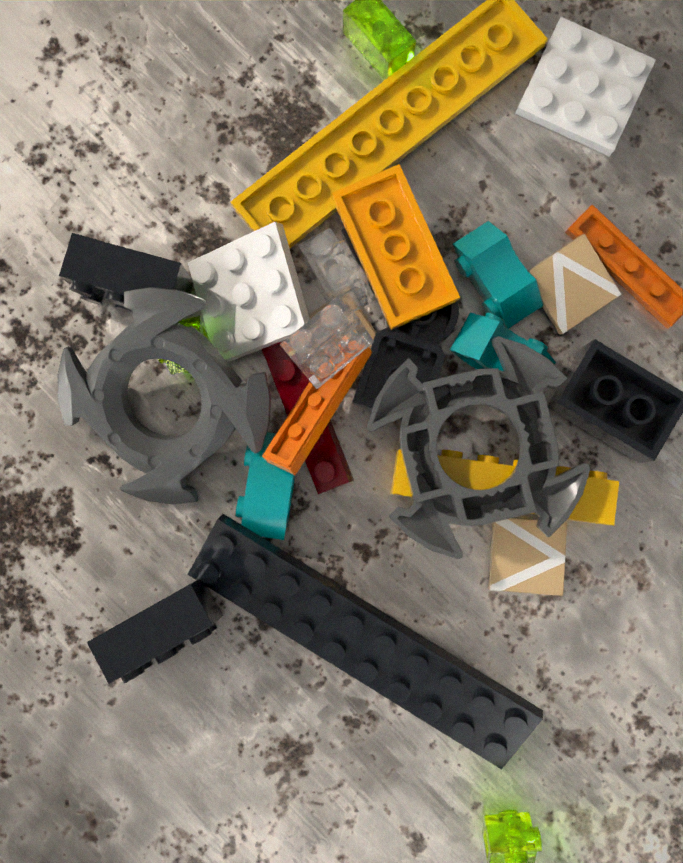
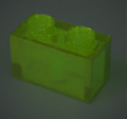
(378, 36)

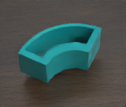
(497, 274)
(475, 341)
(267, 495)

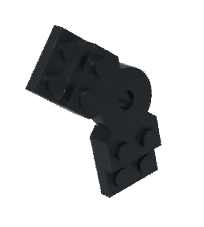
(393, 347)

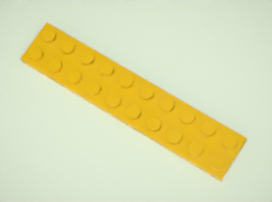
(392, 118)

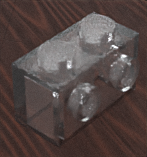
(332, 270)
(327, 342)

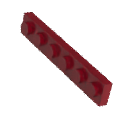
(326, 459)

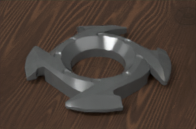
(103, 396)
(531, 484)

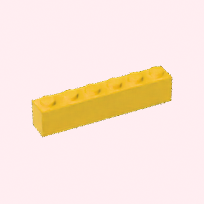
(595, 505)

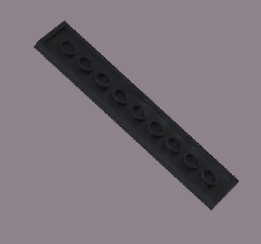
(365, 642)

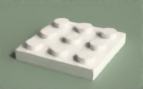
(585, 86)
(249, 292)

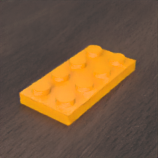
(395, 246)

